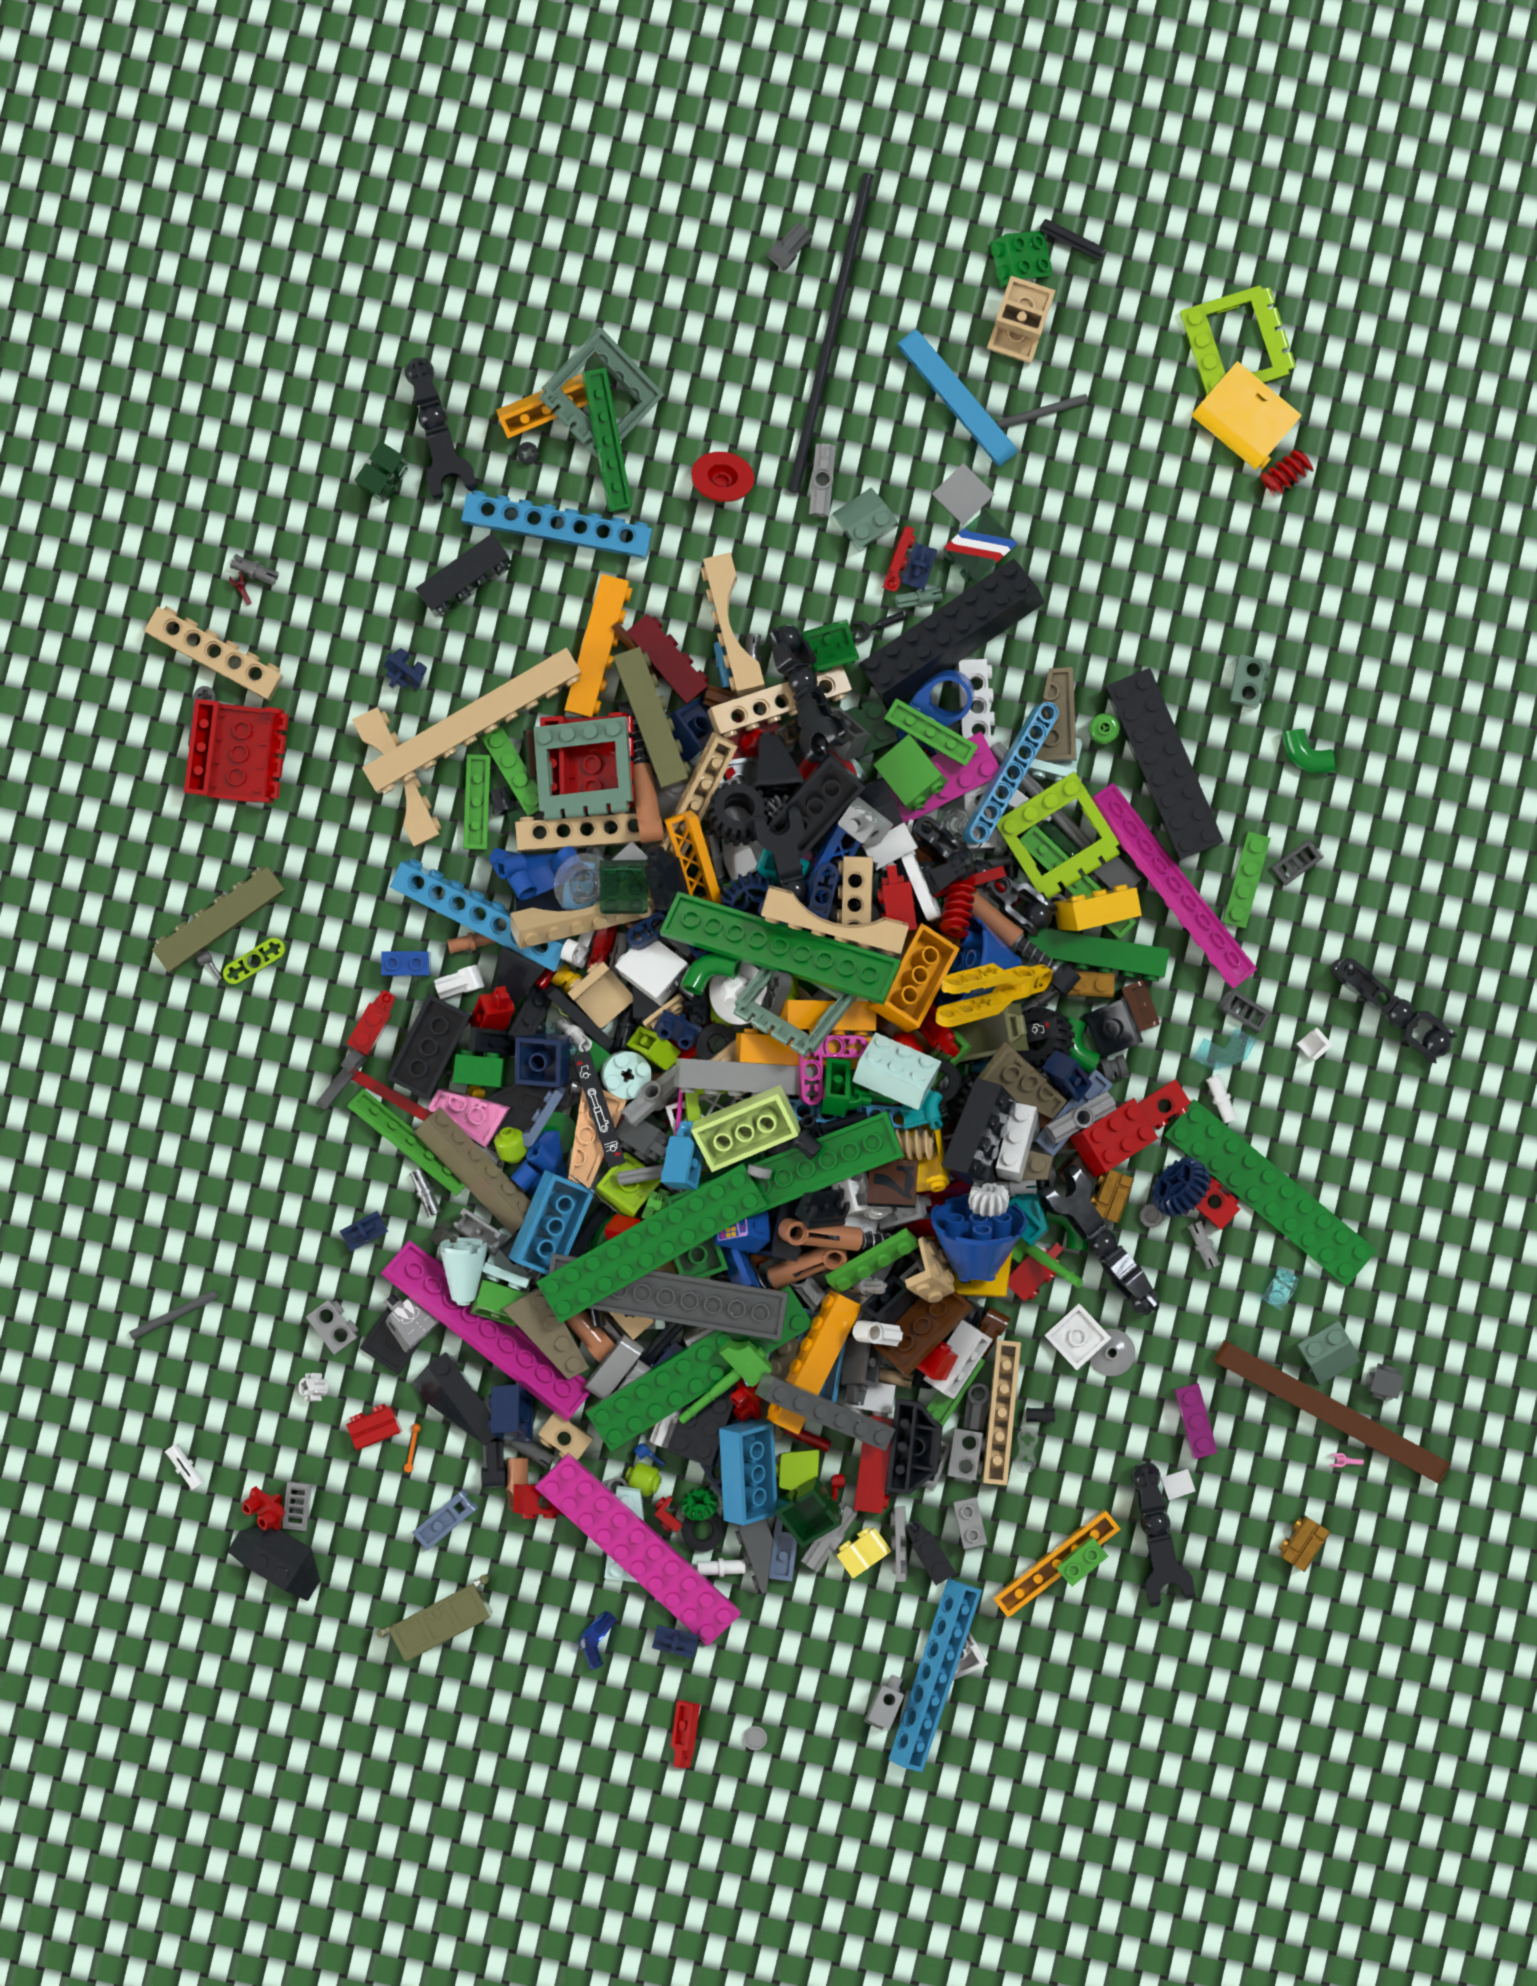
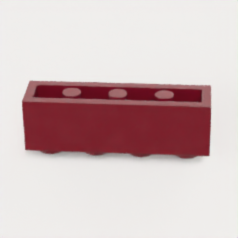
(668, 660)

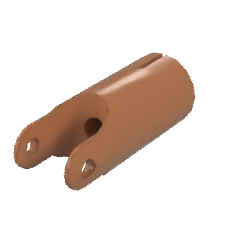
(516, 1474)

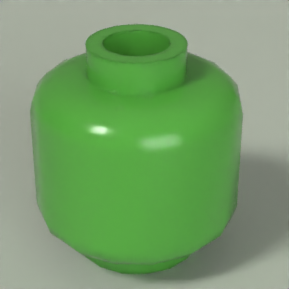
(1098, 735)

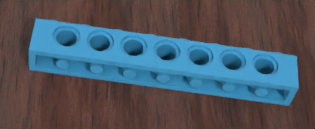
(473, 516)
(406, 883)
(935, 1675)

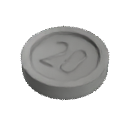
(755, 1738)

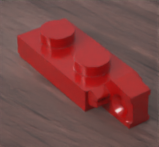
(898, 560)
(602, 945)
(937, 1035)
(684, 1732)

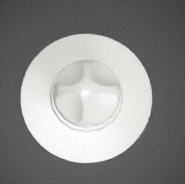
(725, 992)

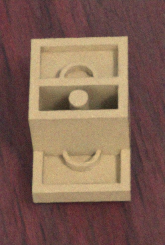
(1021, 319)

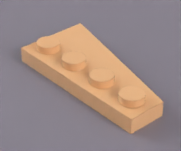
(587, 1148)

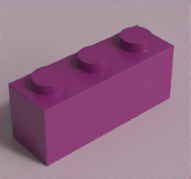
(1195, 1420)

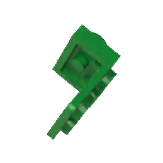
(1021, 256)
(832, 645)

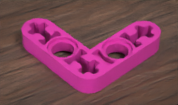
(820, 1053)

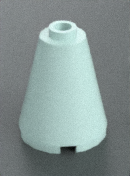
(463, 1267)

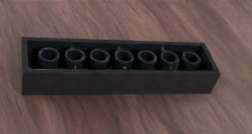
(952, 632)
(1164, 764)

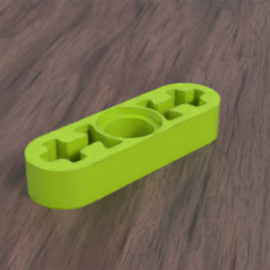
(266, 947)

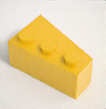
(1098, 908)

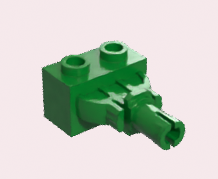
(842, 1093)

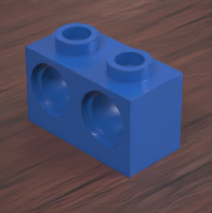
(406, 963)

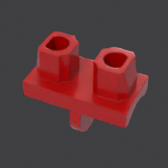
(746, 1401)
(267, 1508)

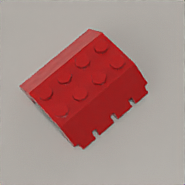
(236, 752)
(586, 766)

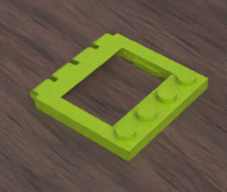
(1204, 345)
(1042, 806)

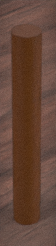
(630, 644)

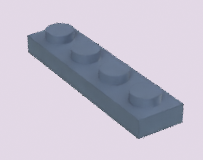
(1099, 1085)

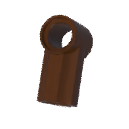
(716, 696)
(993, 1325)

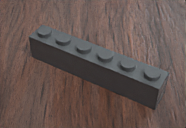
(824, 1411)

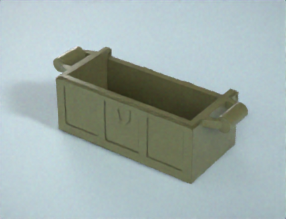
(990, 1033)
(440, 1620)

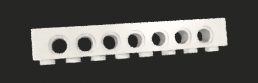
(979, 669)

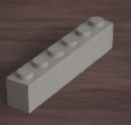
(738, 1077)

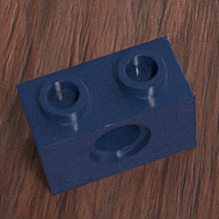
(1067, 1075)

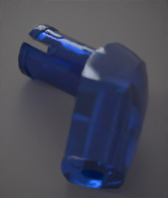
(592, 1636)

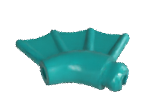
(927, 1113)

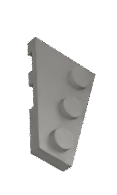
(899, 1543)

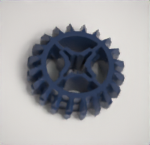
(744, 885)
(1181, 1187)

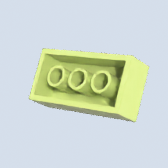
(746, 1128)

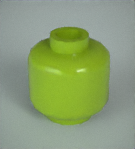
(510, 1145)
(644, 1478)

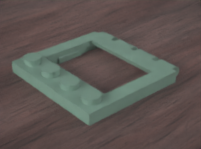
(620, 367)
(581, 734)
(783, 1030)

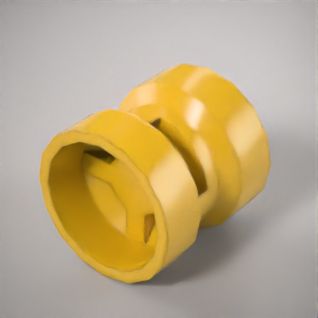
(565, 977)

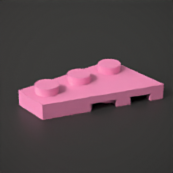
(473, 1115)

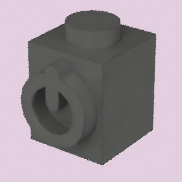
(1384, 1382)

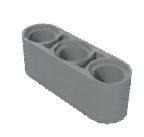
(614, 1367)

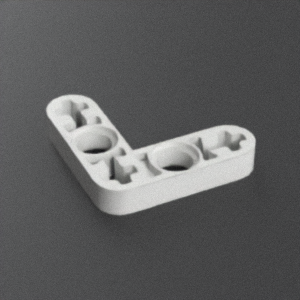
(928, 903)
(578, 951)

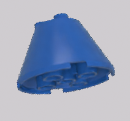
(978, 949)
(975, 1243)

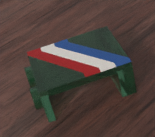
(979, 547)

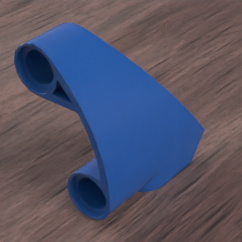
(529, 873)
(541, 1156)

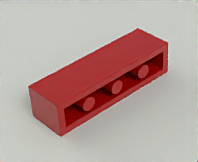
(873, 1476)

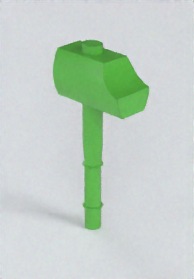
(1021, 1250)
(747, 1364)

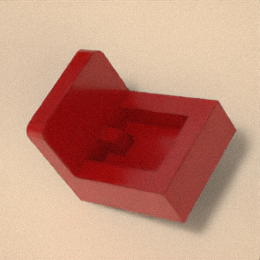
(668, 1521)

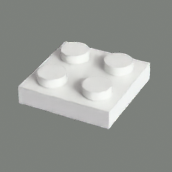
(1078, 1337)

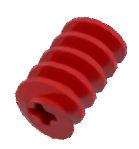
(1285, 472)
(957, 909)

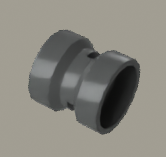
(1114, 1068)

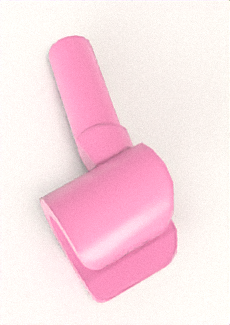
(1342, 1460)

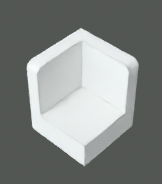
(1314, 1044)

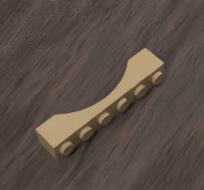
(745, 669)
(418, 821)
(541, 926)
(882, 933)

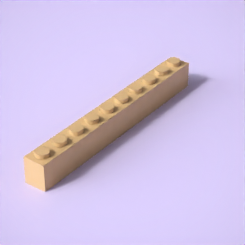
(472, 721)

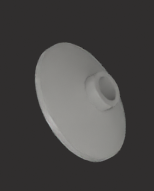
(1124, 1357)

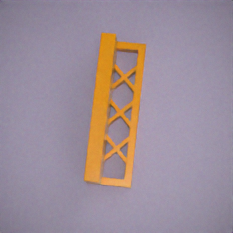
(701, 854)

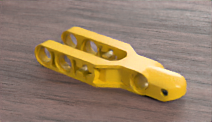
(1010, 986)

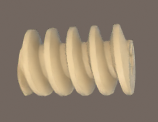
(917, 1144)

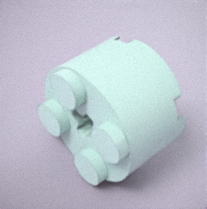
(622, 1061)

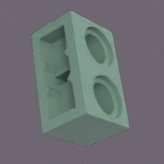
(1244, 680)

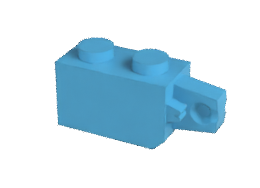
(682, 1160)

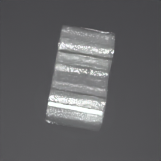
(1025, 1449)

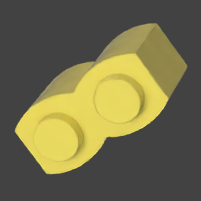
(863, 1551)

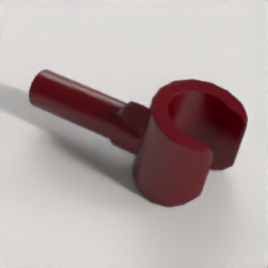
(240, 586)

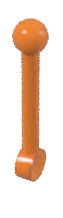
(408, 1467)

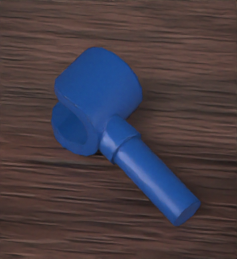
(643, 1450)

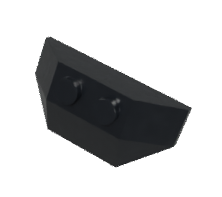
(913, 1447)
(278, 1559)

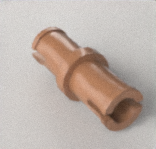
(467, 942)

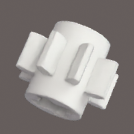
(313, 1387)

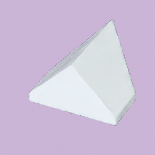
(970, 1659)

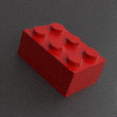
(1114, 1138)

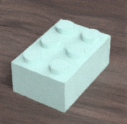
(896, 1071)

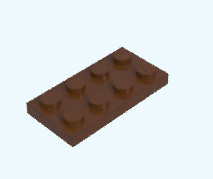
(924, 1329)

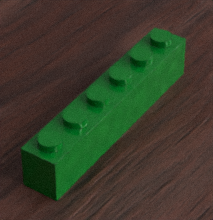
(1103, 954)

